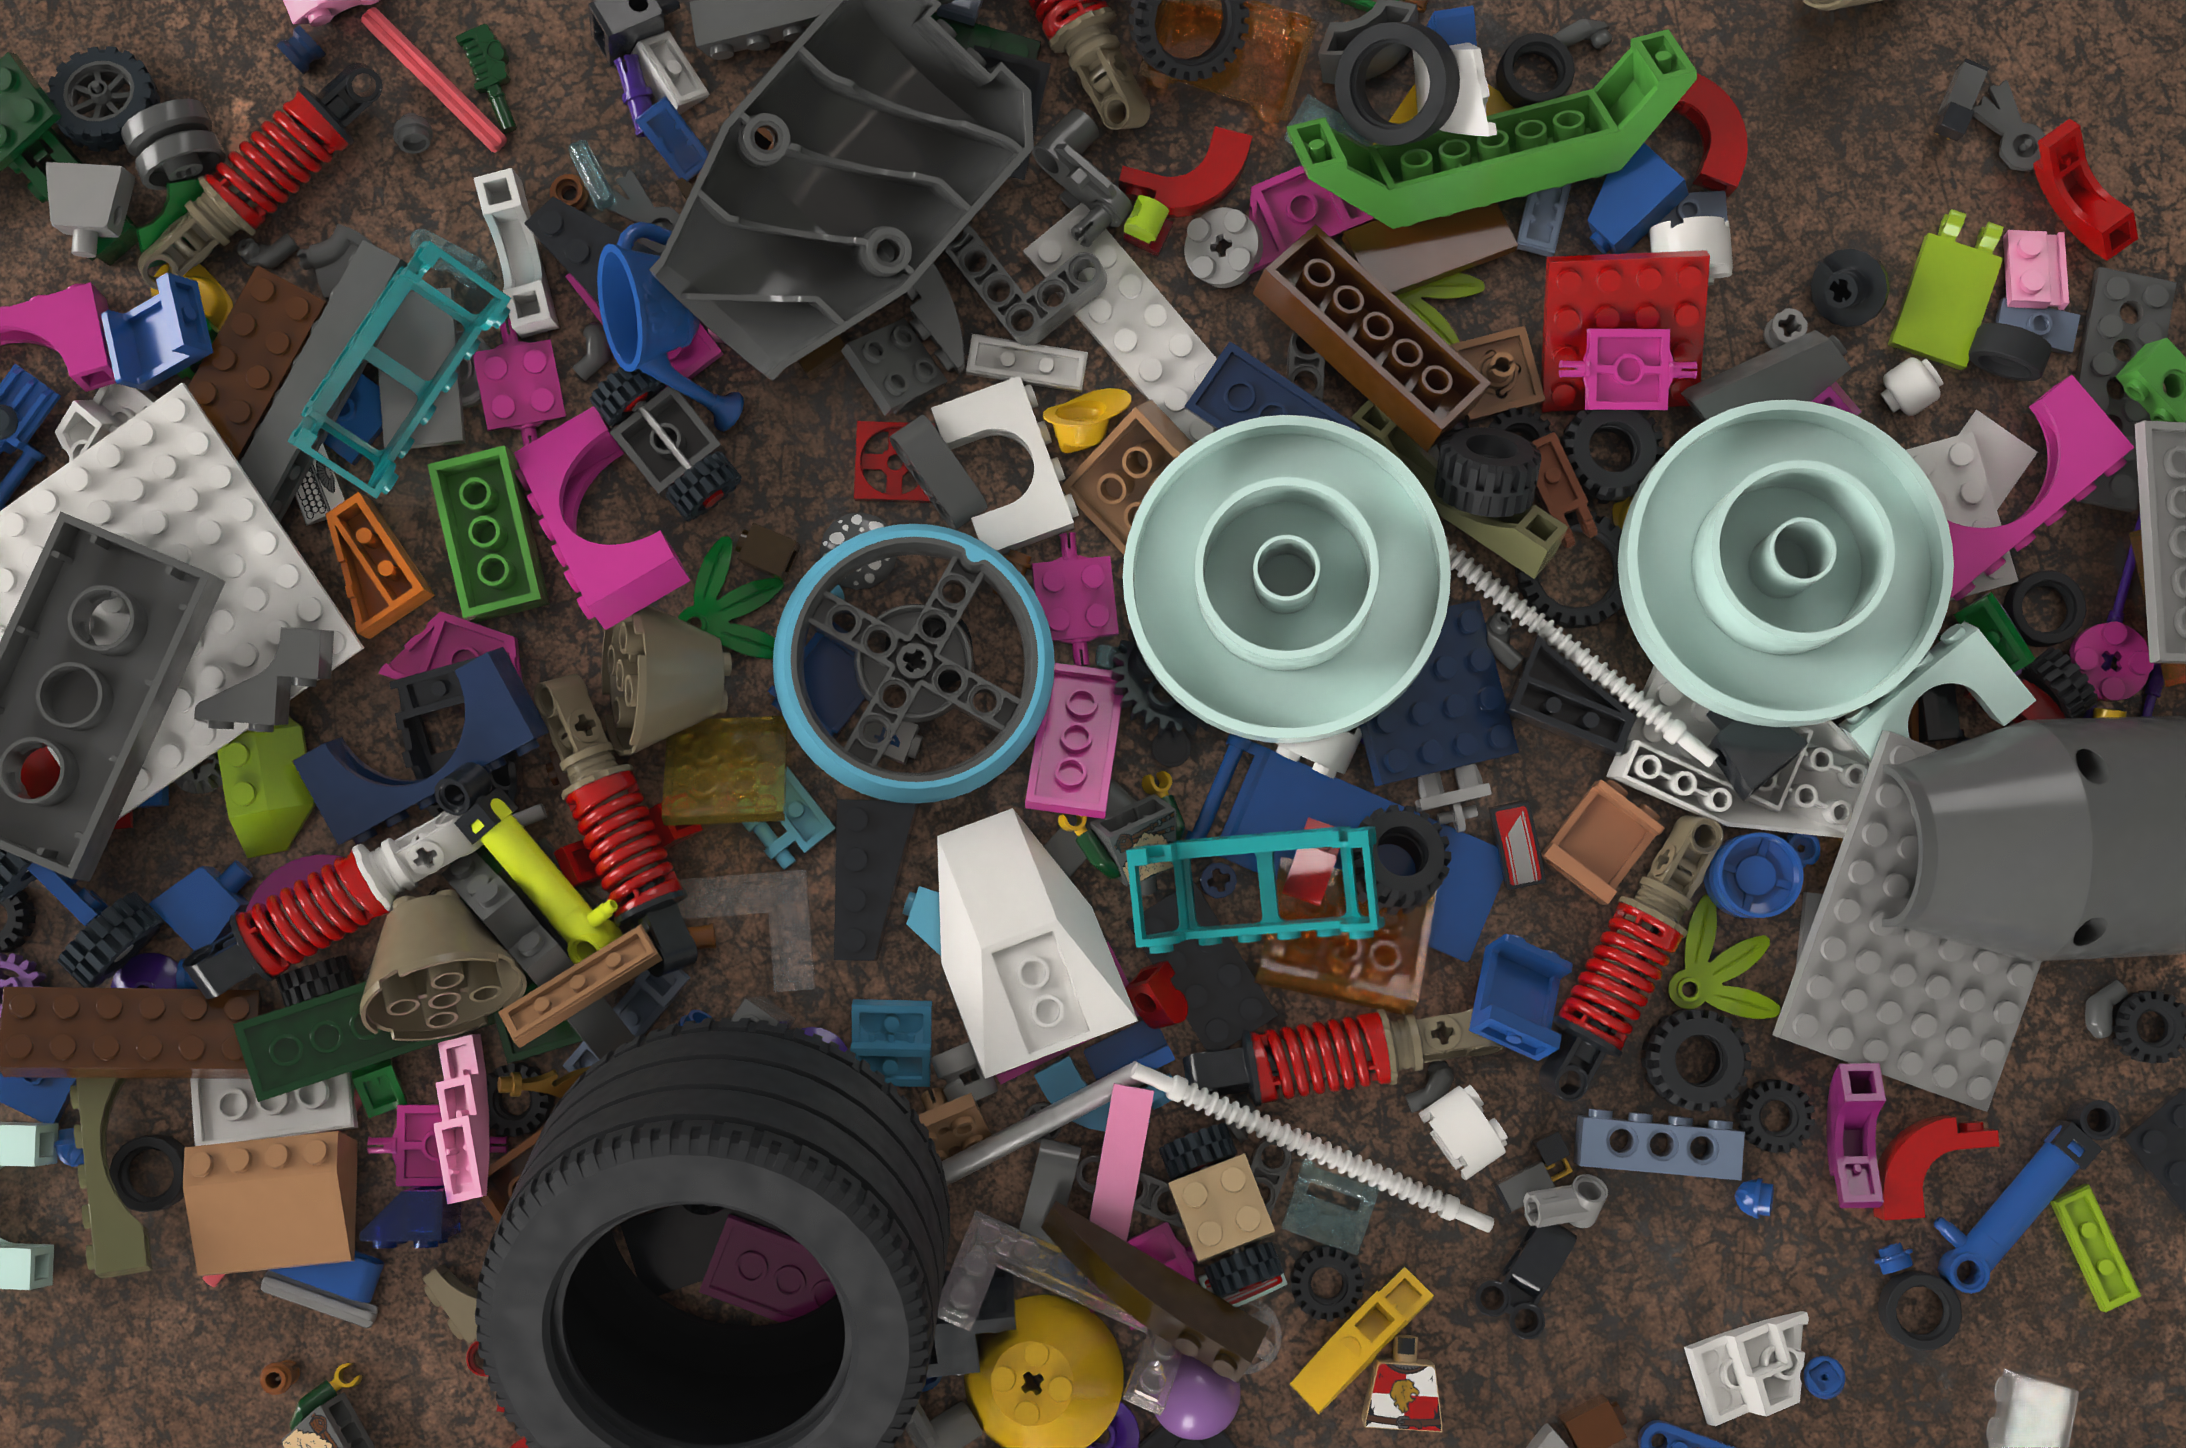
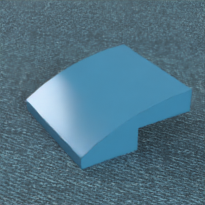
(894, 1039)

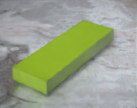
(2095, 1248)

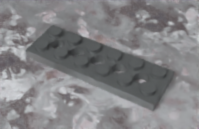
(2098, 364)

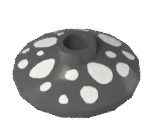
(847, 528)

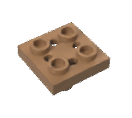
(1511, 353)
(953, 1123)

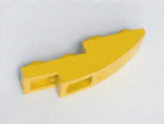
(1361, 1339)

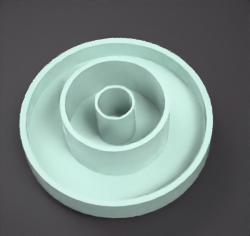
(1785, 563)
(1286, 578)

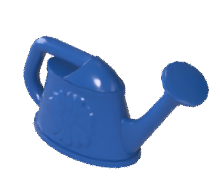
(648, 321)

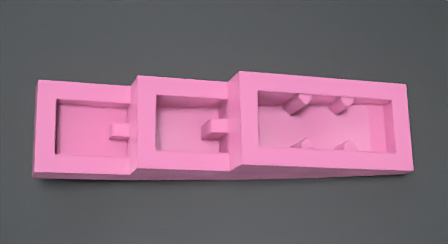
(465, 1119)
(1121, 1159)

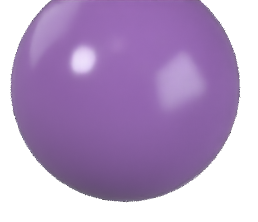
(1199, 1401)

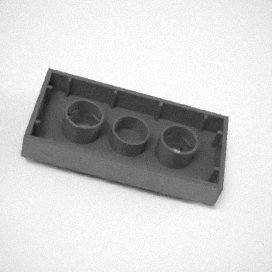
(87, 699)

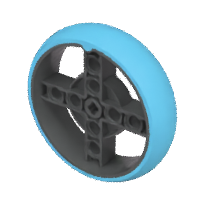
(816, 608)

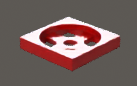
(862, 489)

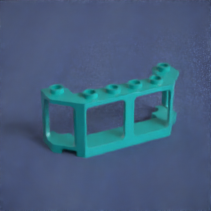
(362, 347)
(1263, 846)

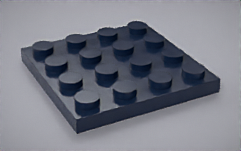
(1448, 712)

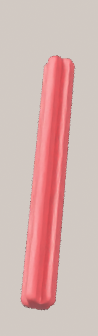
(434, 79)

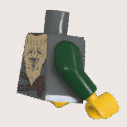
(1145, 822)
(327, 1418)

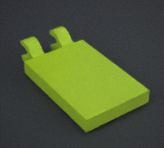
(1948, 293)

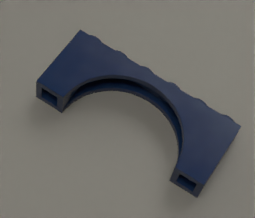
(497, 723)

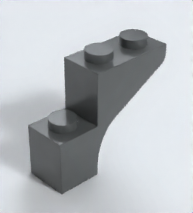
(266, 697)

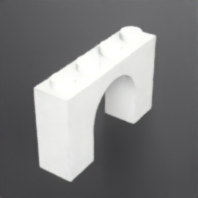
(1008, 412)

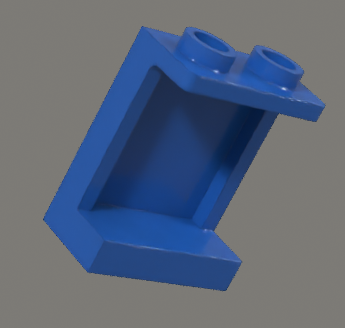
(158, 334)
(830, 682)
(1519, 996)

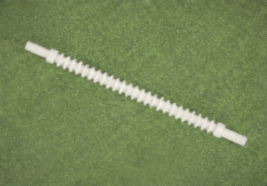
(1673, 730)
(1178, 1089)

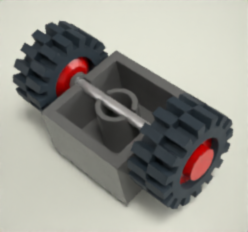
(666, 441)

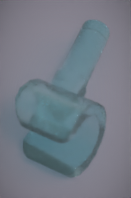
(1105, 656)

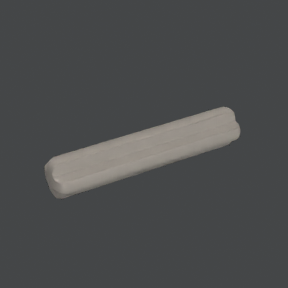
(319, 1300)

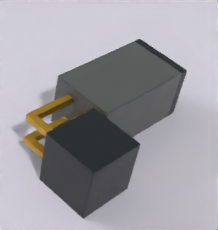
(1959, 100)
(1535, 1176)

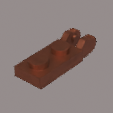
(1560, 488)

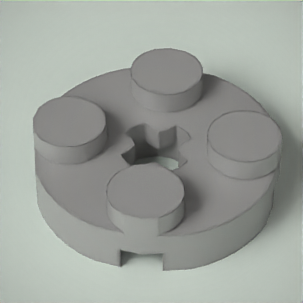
(1240, 259)

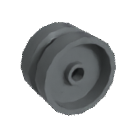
(172, 142)

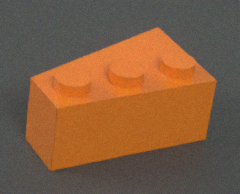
(375, 566)

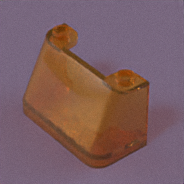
(1266, 66)

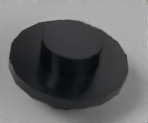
(1850, 287)

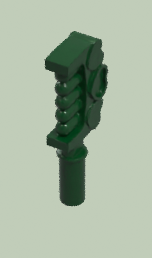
(491, 70)

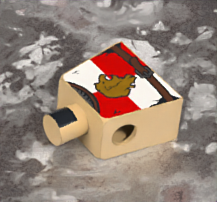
(1402, 1391)

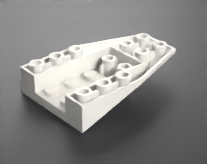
(1806, 797)
(1021, 947)

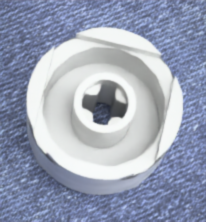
(1697, 234)
(1329, 754)
(1464, 1131)

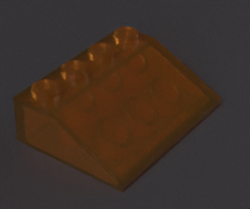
(1364, 972)

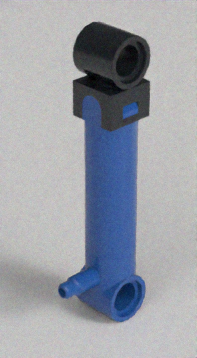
(2065, 1150)

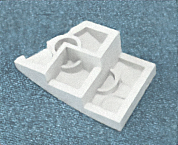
(1470, 110)
(94, 419)
(1749, 1368)

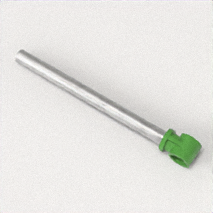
(1036, 1125)

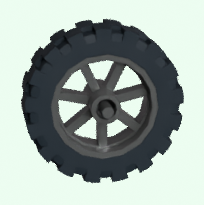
(85, 77)

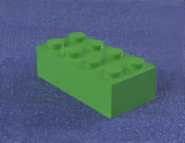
(488, 534)

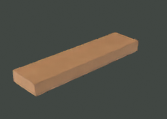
(580, 986)

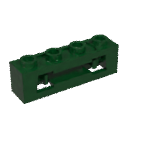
(108, 248)

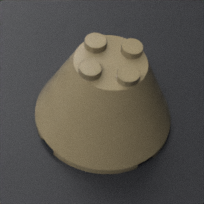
(660, 678)
(437, 971)

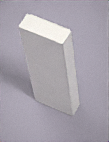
(1034, 364)

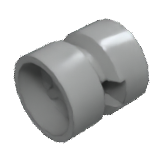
(957, 1061)

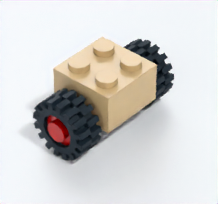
(1221, 1209)

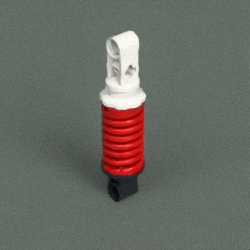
(325, 906)

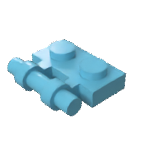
(803, 821)

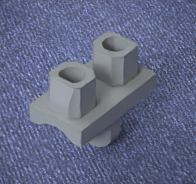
(1469, 787)

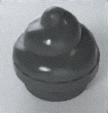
(412, 133)

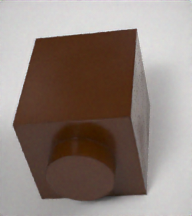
(1595, 1423)

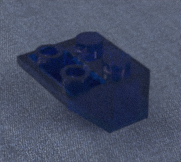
(416, 1216)

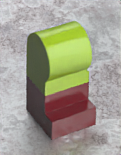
(1148, 225)

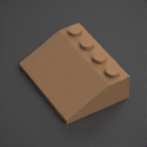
(1124, 468)
(271, 1202)

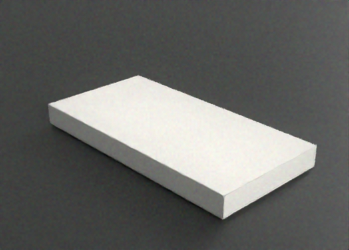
(230, 1111)

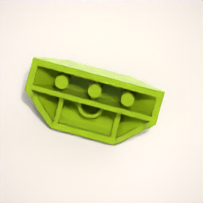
(264, 789)

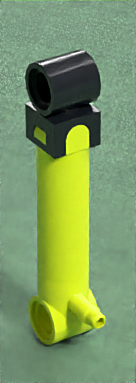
(491, 821)

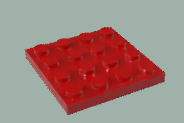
(1621, 293)

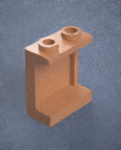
(1601, 840)

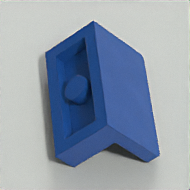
(1132, 1044)

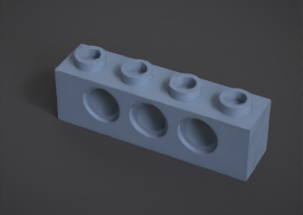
(1721, 1160)

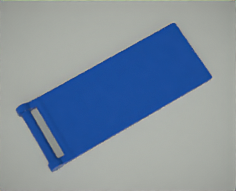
(1285, 793)

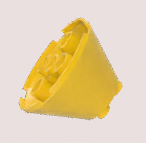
(1079, 1372)

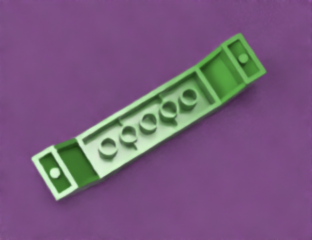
(1532, 152)

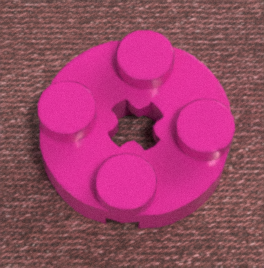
(2131, 657)

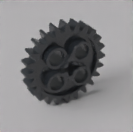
(1130, 674)

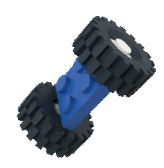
(110, 933)

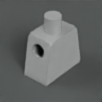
(88, 202)

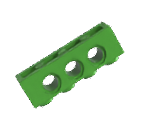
(2144, 379)

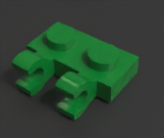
(1998, 629)

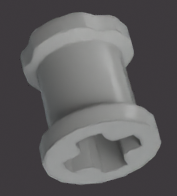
(1796, 325)

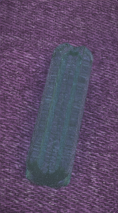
(591, 174)

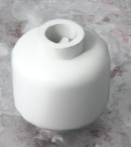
(1911, 386)

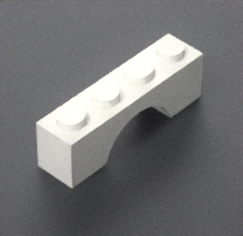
(522, 266)

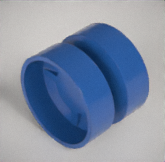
(1754, 876)

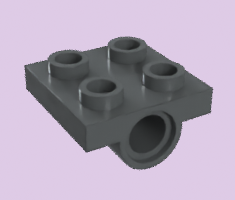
(894, 367)

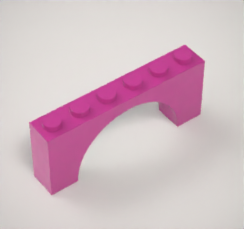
(69, 325)
(2079, 449)
(610, 577)

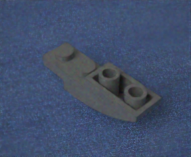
(934, 314)

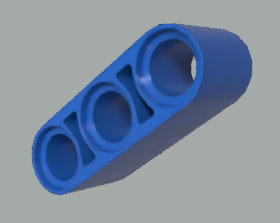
(347, 1279)

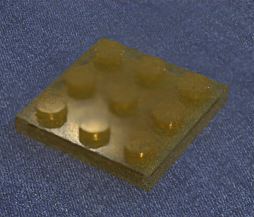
(726, 772)

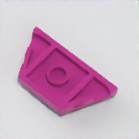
(1291, 206)
(448, 642)

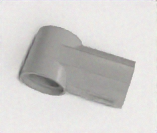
(1570, 1204)

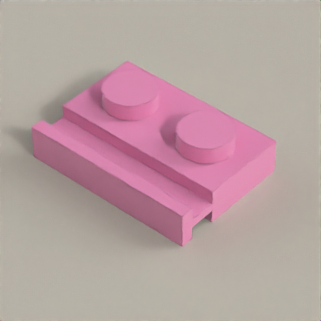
(2035, 269)

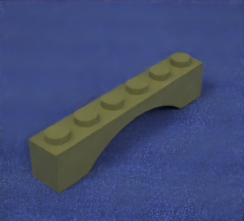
(1522, 539)
(118, 1238)

